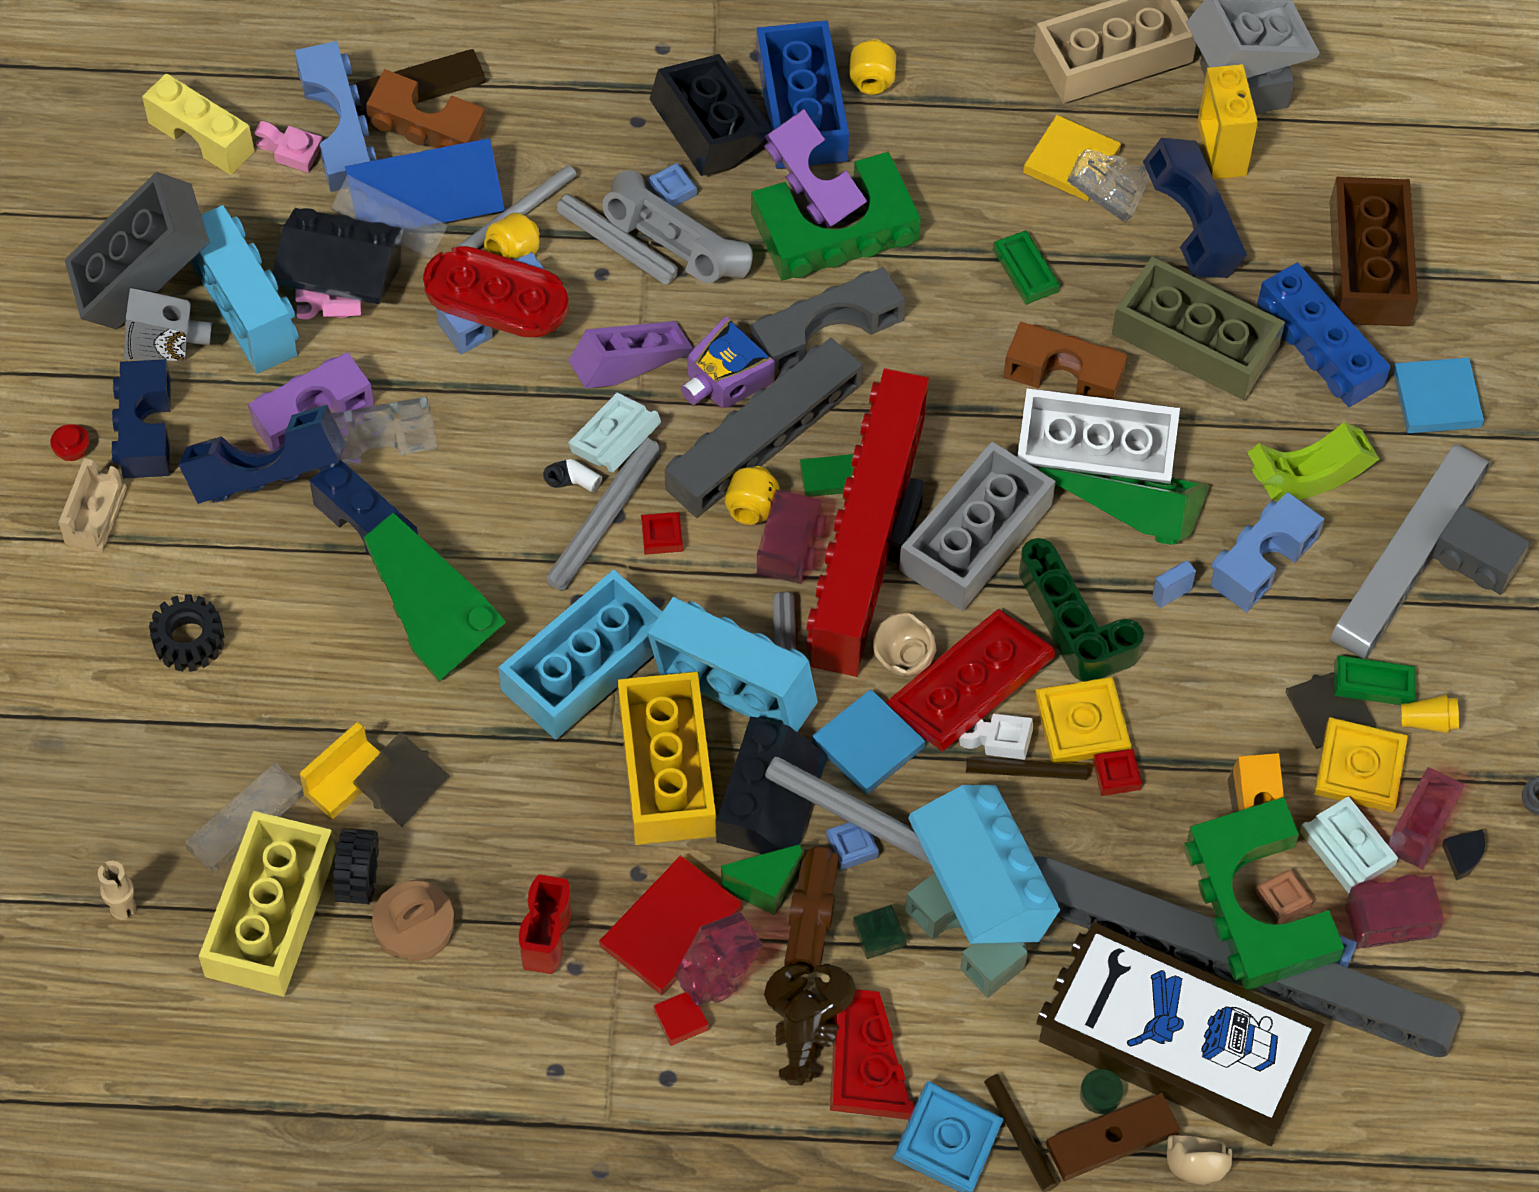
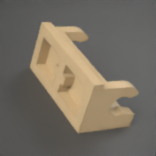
(92, 507)

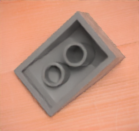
(1251, 33)

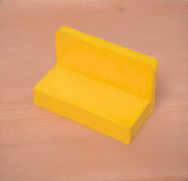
(331, 775)

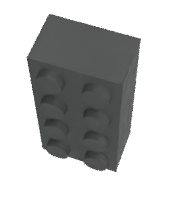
(136, 249)

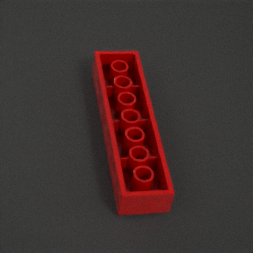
(866, 522)

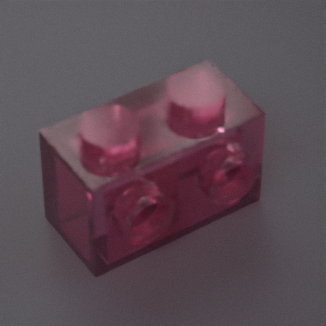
(718, 959)

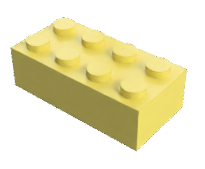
(268, 903)

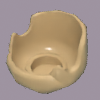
(904, 644)
(1198, 1159)

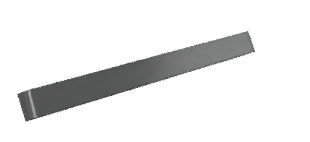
(1191, 937)

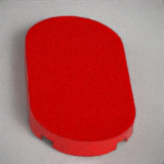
(496, 291)

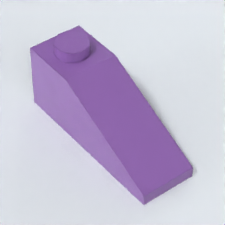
(624, 352)

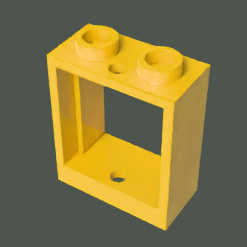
(1227, 121)

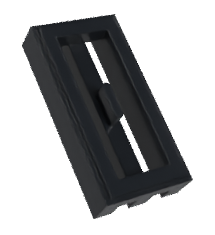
(906, 518)

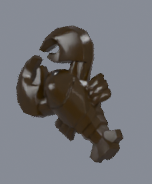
(805, 1014)

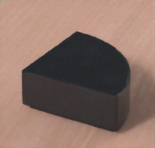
(1464, 852)

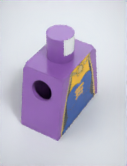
(727, 367)

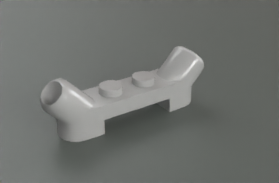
(707, 254)

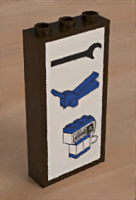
(1179, 1032)

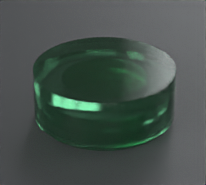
(1101, 1091)

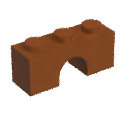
(394, 109)
(1040, 351)

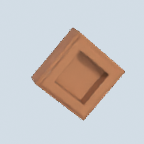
(1283, 896)

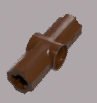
(812, 908)

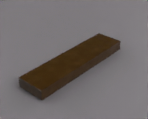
(433, 77)

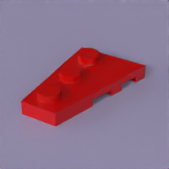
(865, 1063)

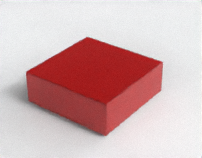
(661, 533)
(1117, 772)
(680, 1018)

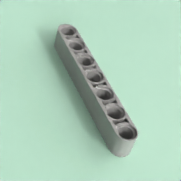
(1408, 552)

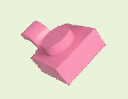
(293, 149)
(330, 304)

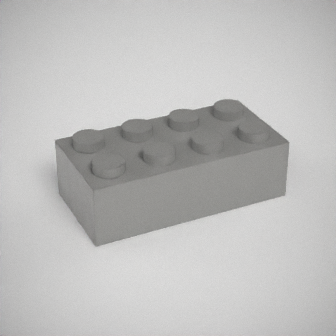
(976, 526)

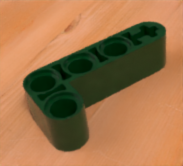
(1071, 608)

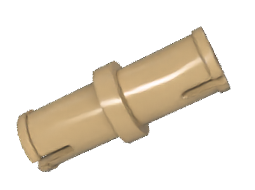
(117, 890)

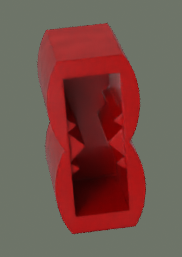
(545, 924)

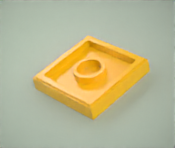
(1059, 150)
(1082, 720)
(1361, 764)

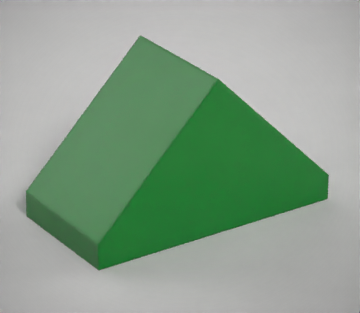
(763, 878)

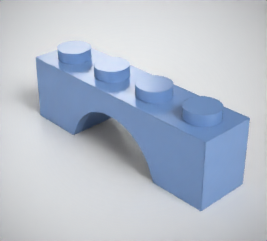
(324, 79)

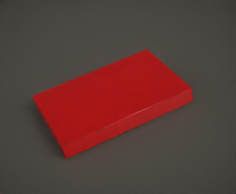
(664, 922)

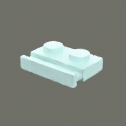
(614, 432)
(1348, 844)

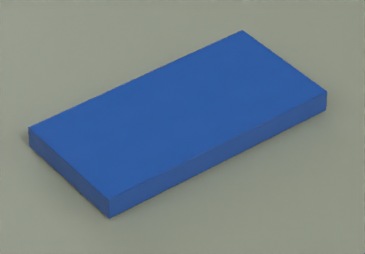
(439, 182)

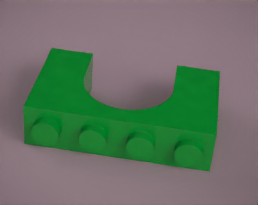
(803, 247)
(1257, 949)

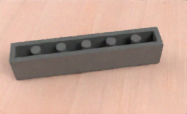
(763, 425)

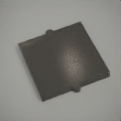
(1316, 702)
(401, 779)

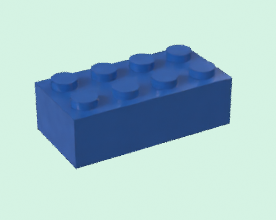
(801, 74)

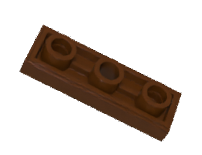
(1135, 1127)

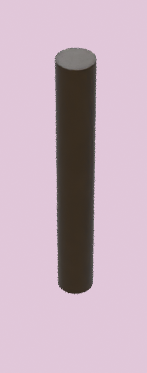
(1026, 768)
(1020, 1133)

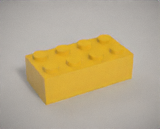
(666, 758)

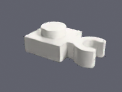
(1003, 737)

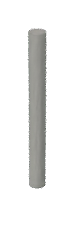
(526, 203)

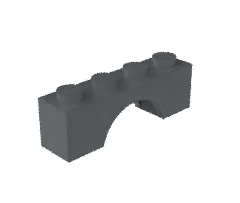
(865, 302)

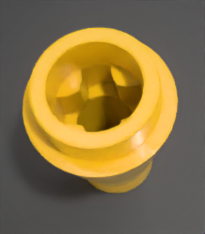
(1431, 714)

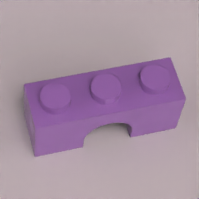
(792, 145)
(334, 384)

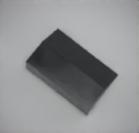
(708, 113)
(338, 255)
(757, 811)

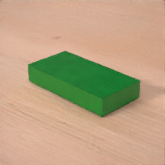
(1026, 267)
(825, 474)
(1374, 680)

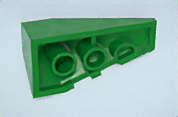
(1147, 506)
(435, 603)

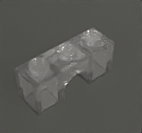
(399, 425)

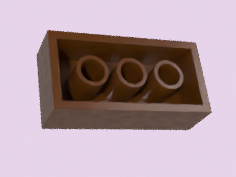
(1373, 250)

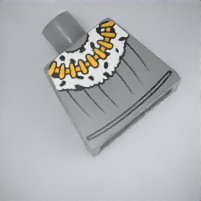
(160, 327)

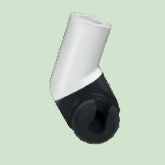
(570, 473)

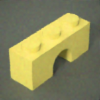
(178, 109)

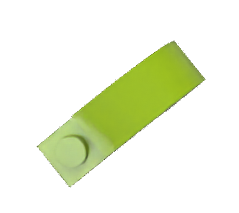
(1315, 468)

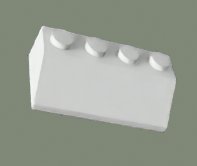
(1098, 435)

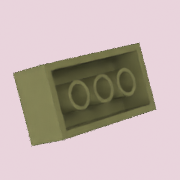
(1197, 328)

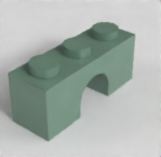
(983, 963)

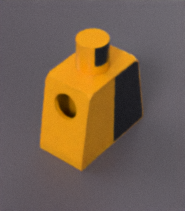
(1255, 781)

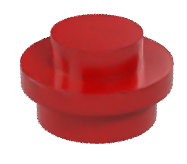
(70, 442)

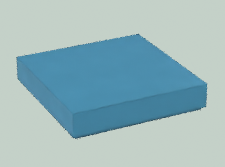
(1438, 395)
(868, 742)
(947, 1138)

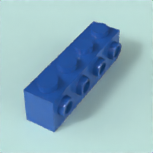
(1323, 335)

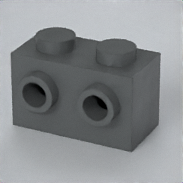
(1480, 549)

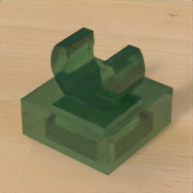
(879, 932)

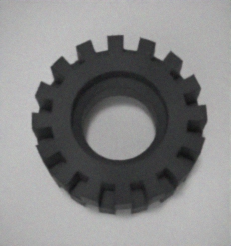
(187, 613)
(355, 866)

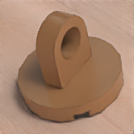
(413, 920)

